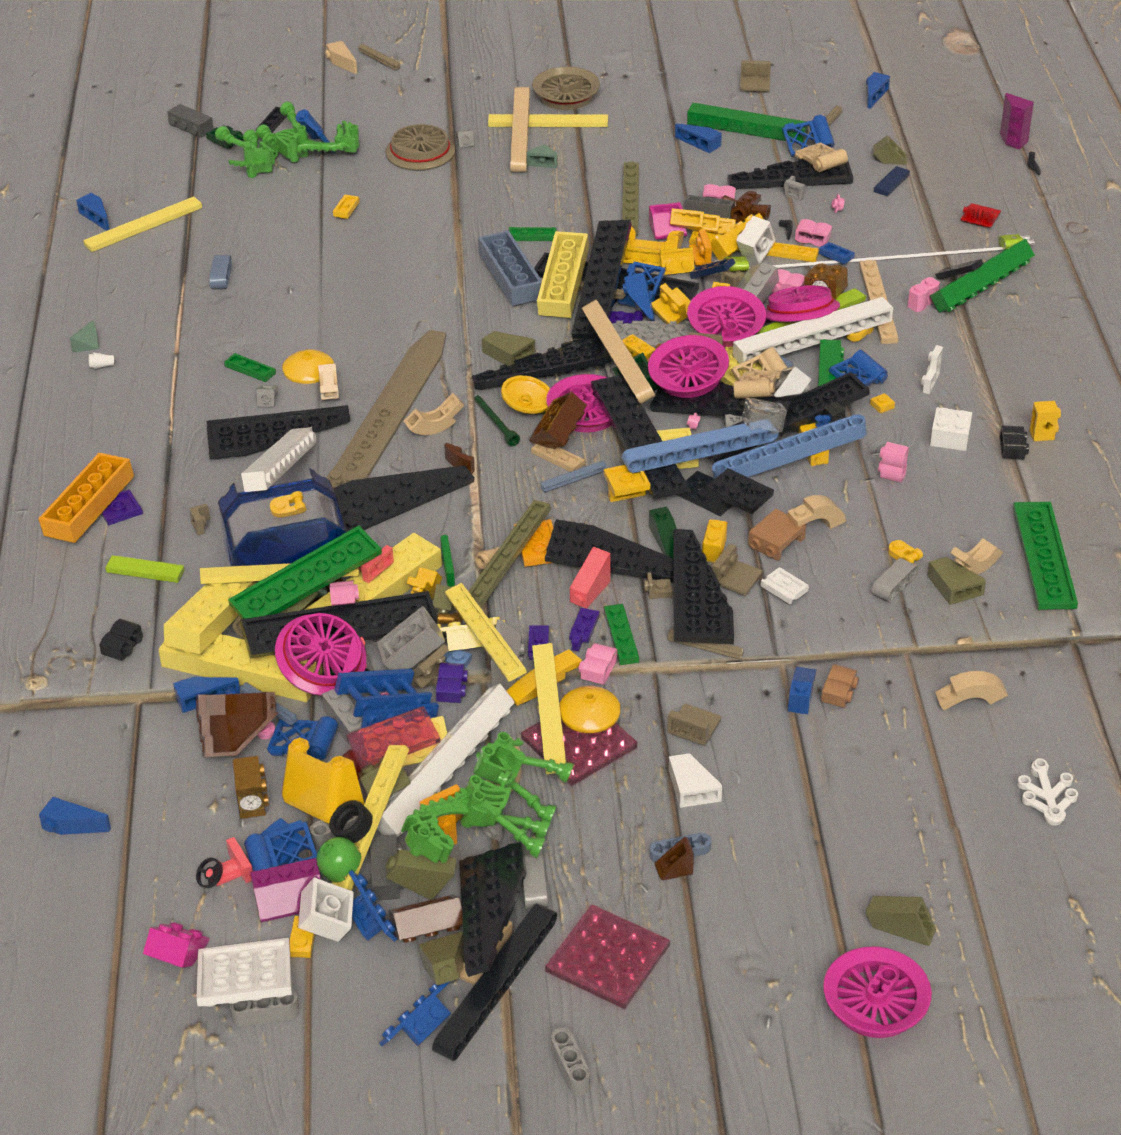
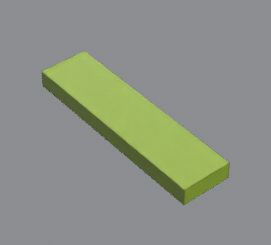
(145, 568)

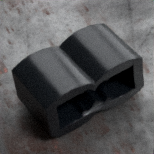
(1013, 442)
(121, 639)

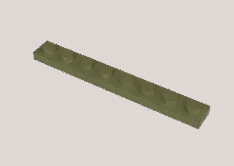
(631, 193)
(509, 551)

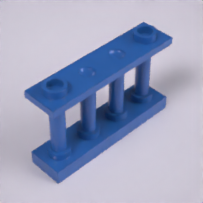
(380, 681)

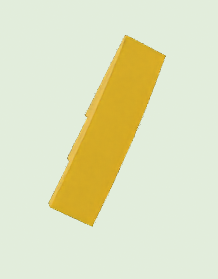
(699, 221)
(526, 688)

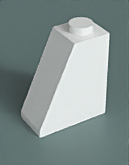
(693, 782)

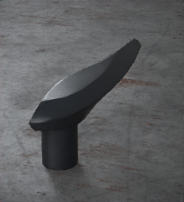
(1032, 163)
(788, 224)

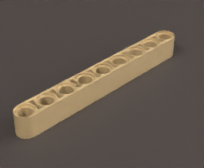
(520, 129)
(618, 351)

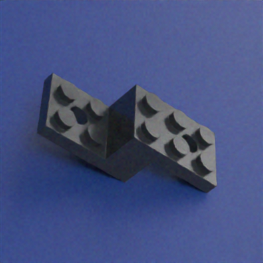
(726, 491)

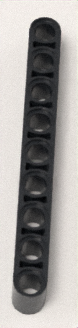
(494, 983)

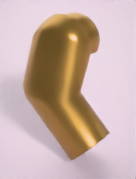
(448, 618)

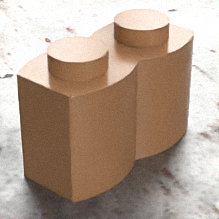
(839, 686)

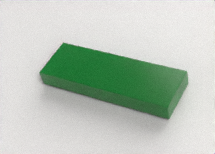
(533, 233)
(250, 367)
(447, 560)

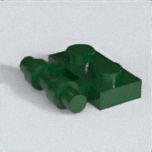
(211, 136)

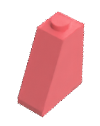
(591, 578)

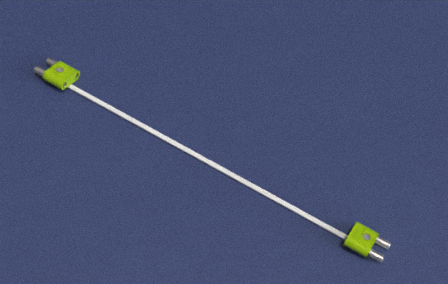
(1005, 242)

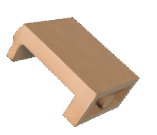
(775, 534)

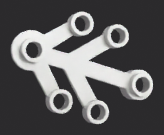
(1053, 813)

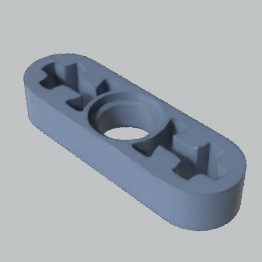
(694, 839)

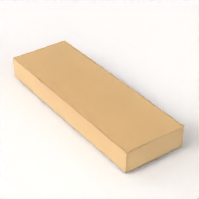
(559, 457)

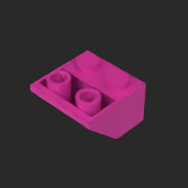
(660, 220)
(174, 944)

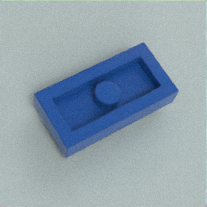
(836, 252)

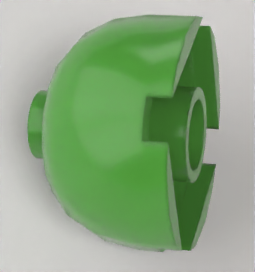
(338, 858)

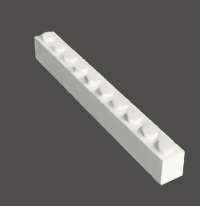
(811, 331)
(278, 459)
(446, 757)

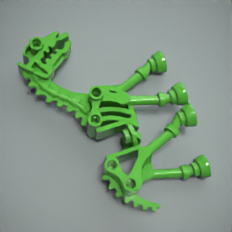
(290, 142)
(484, 802)

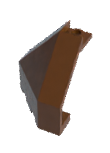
(232, 720)

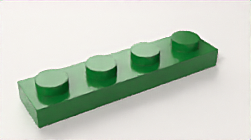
(621, 634)

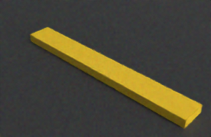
(778, 249)

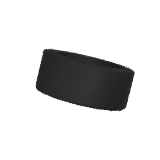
(344, 813)

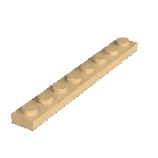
(874, 290)

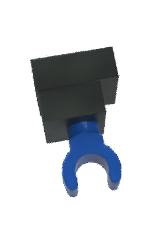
(832, 413)

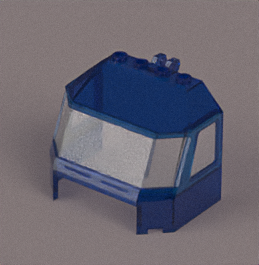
(260, 538)

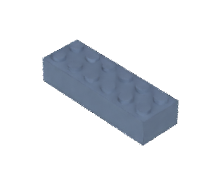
(510, 267)

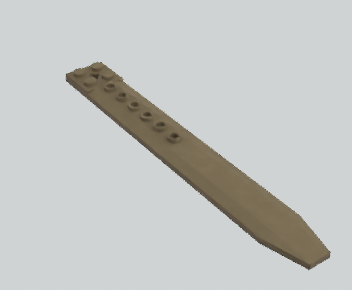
(389, 410)

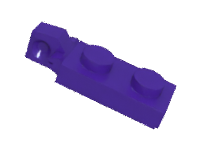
(583, 627)
(537, 636)

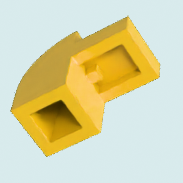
(425, 581)

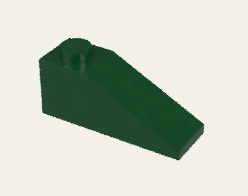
(662, 526)

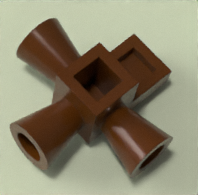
(748, 205)

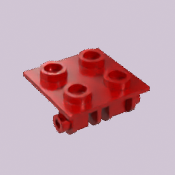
(980, 215)

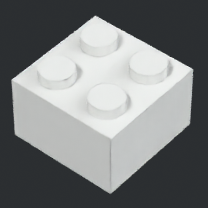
(756, 240)
(951, 429)
(326, 909)

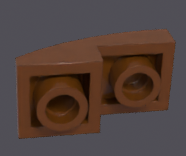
(455, 457)

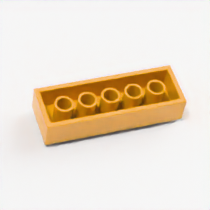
(86, 497)

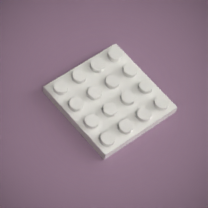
(244, 972)

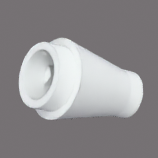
(99, 360)

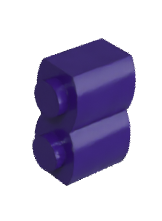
(451, 682)

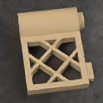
(822, 156)
(768, 359)
(756, 384)

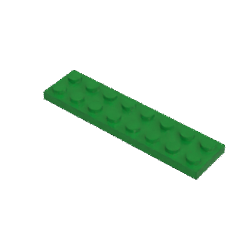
(1045, 556)
(306, 575)

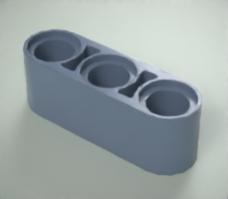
(220, 271)

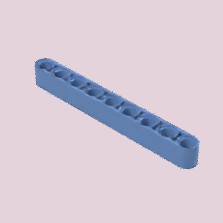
(694, 447)
(794, 447)

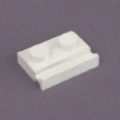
(784, 585)

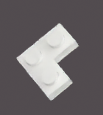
(933, 370)

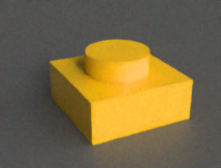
(882, 403)

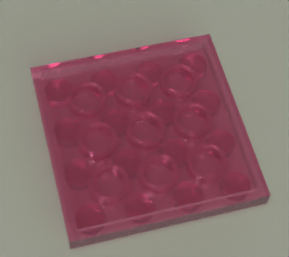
(586, 750)
(607, 956)

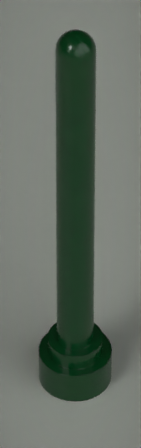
(510, 436)

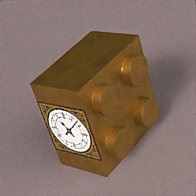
(832, 277)
(250, 787)

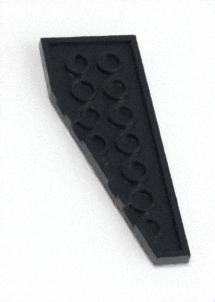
(778, 173)
(570, 356)
(716, 402)
(255, 433)
(383, 497)
(573, 541)
(698, 602)
(487, 901)

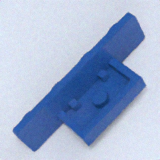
(375, 716)
(367, 914)
(423, 1020)

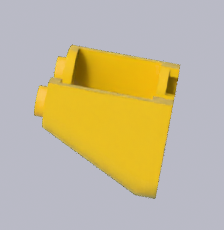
(649, 251)
(316, 785)

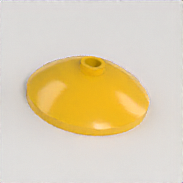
(303, 366)
(525, 394)
(589, 709)

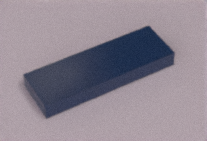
(891, 181)
(712, 268)

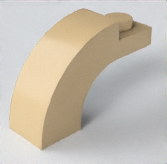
(328, 381)
(437, 420)
(817, 508)
(979, 558)
(971, 685)

